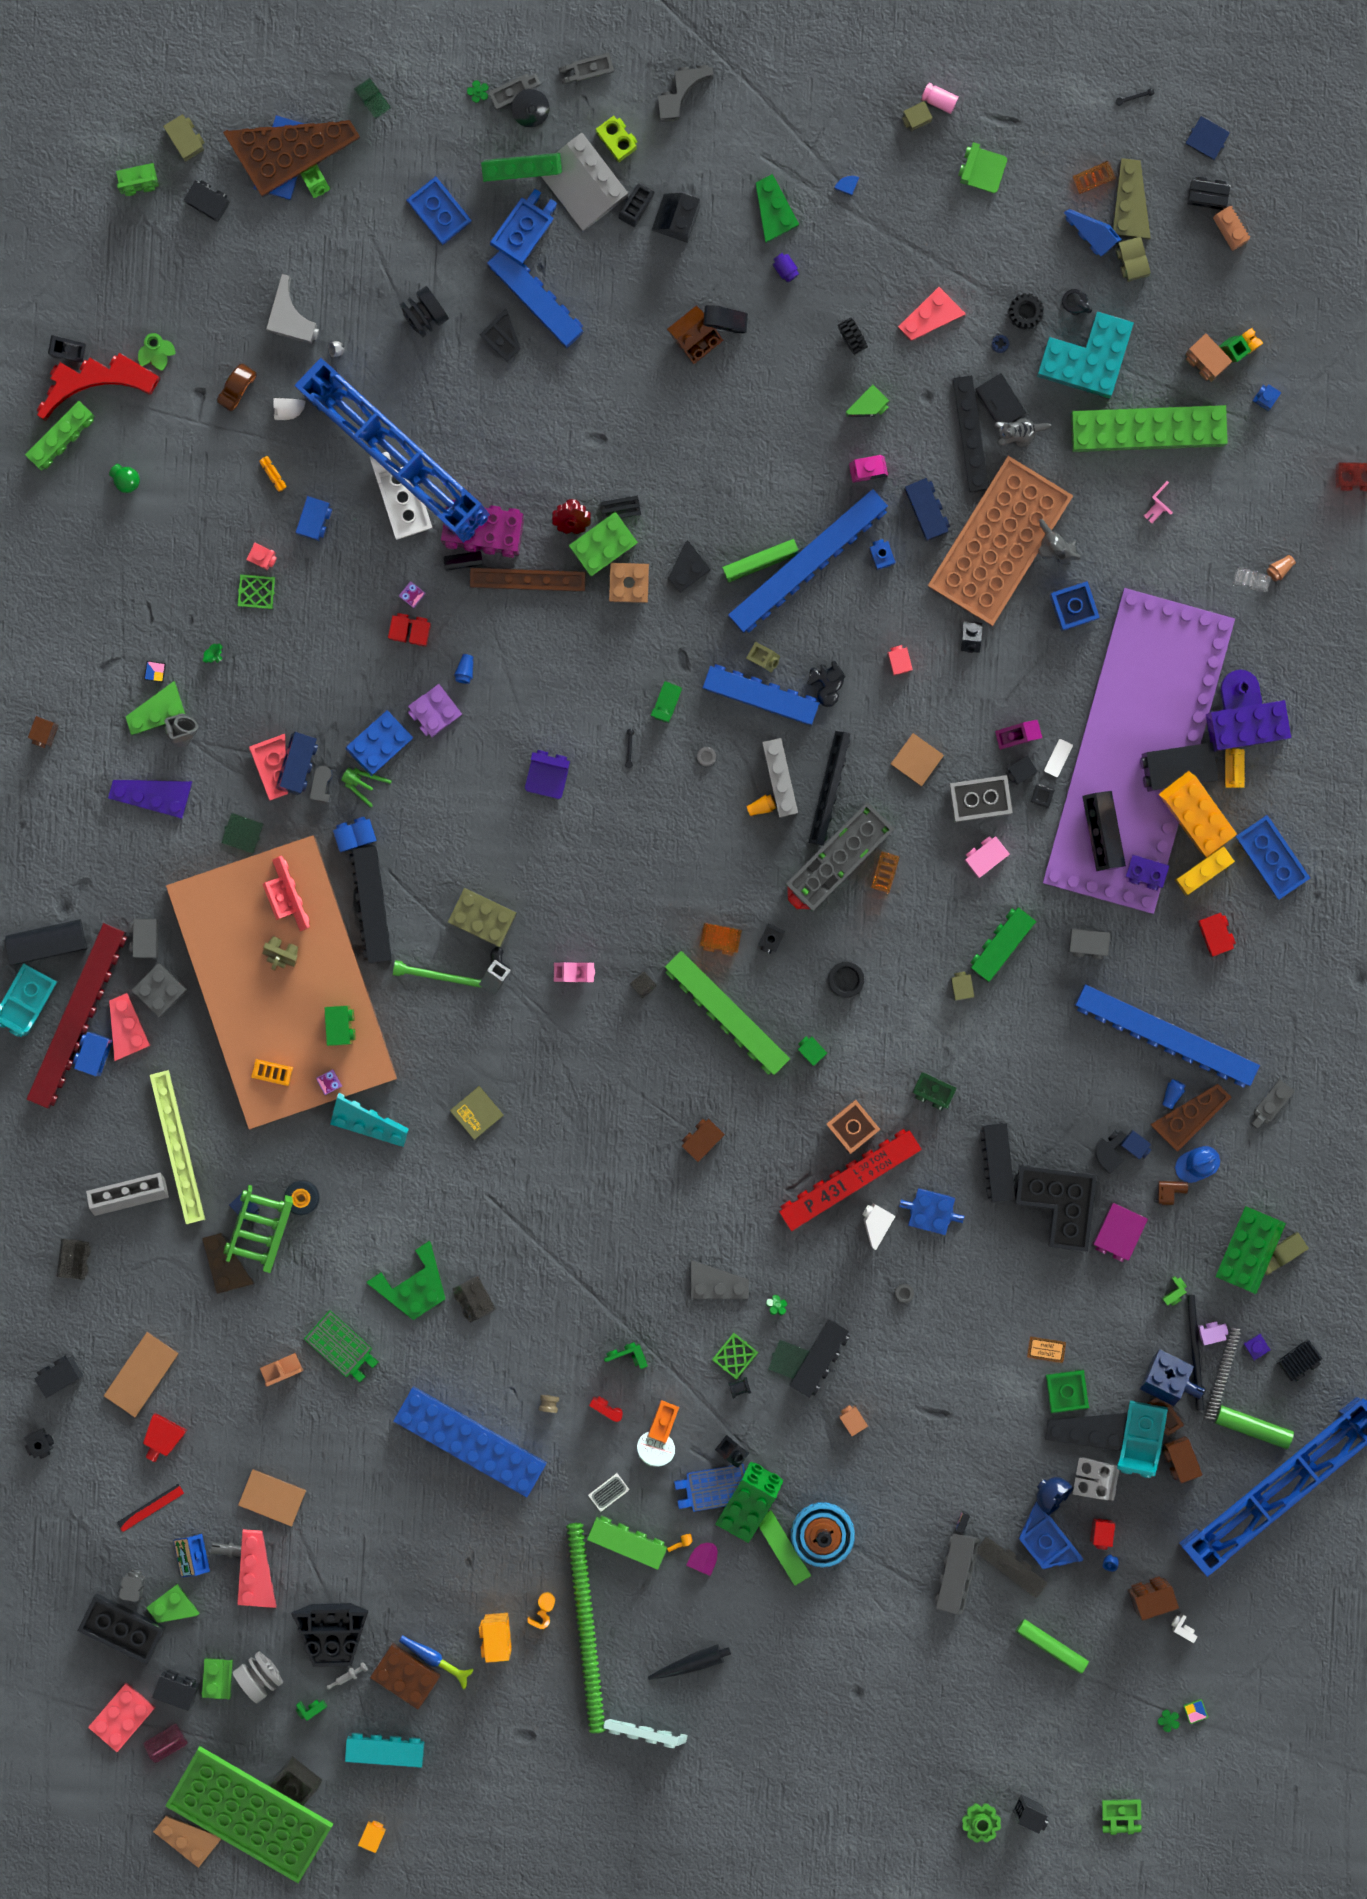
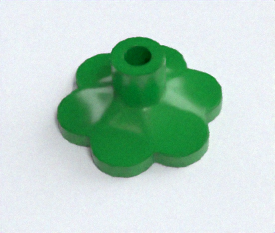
(213, 654)

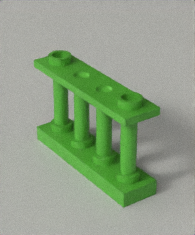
(271, 1242)

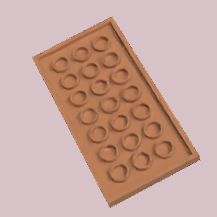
(999, 541)

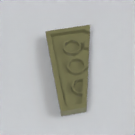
(1130, 206)

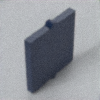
(1207, 138)

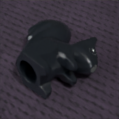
(832, 681)

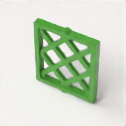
(255, 605)
(745, 1364)

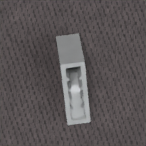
(286, 320)

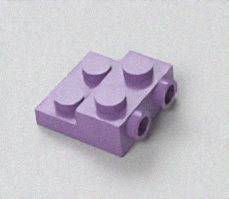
(434, 711)

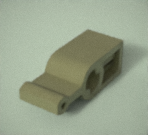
(1286, 1251)

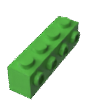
(60, 435)

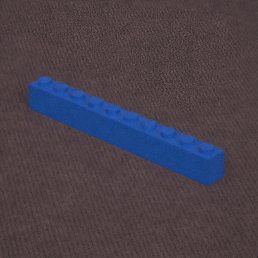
(811, 558)
(1167, 1035)

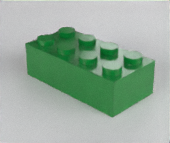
(1250, 1250)

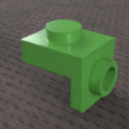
(1174, 1296)

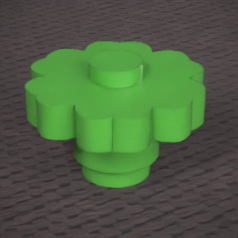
(981, 1822)

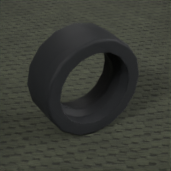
(860, 977)

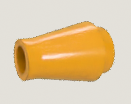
(763, 805)

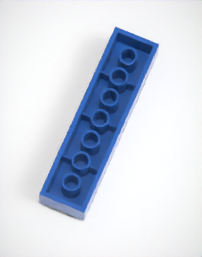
(470, 1441)

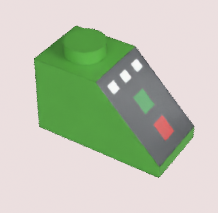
(869, 404)

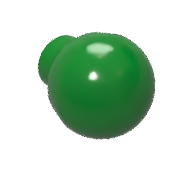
(125, 478)

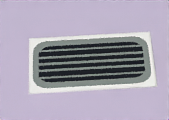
(608, 1492)

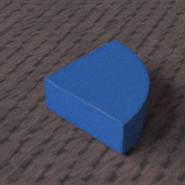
(847, 184)

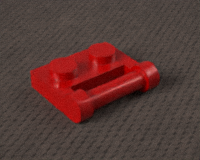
(601, 1406)

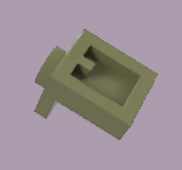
(763, 657)

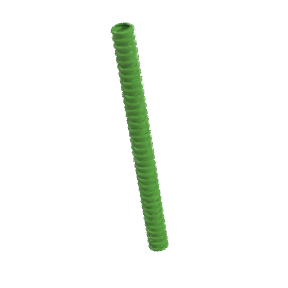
(586, 1627)

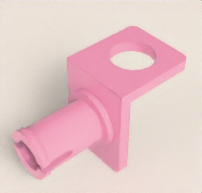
(1158, 507)

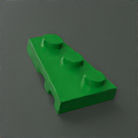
(774, 209)

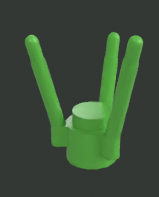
(351, 777)

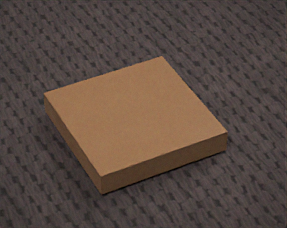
(917, 759)

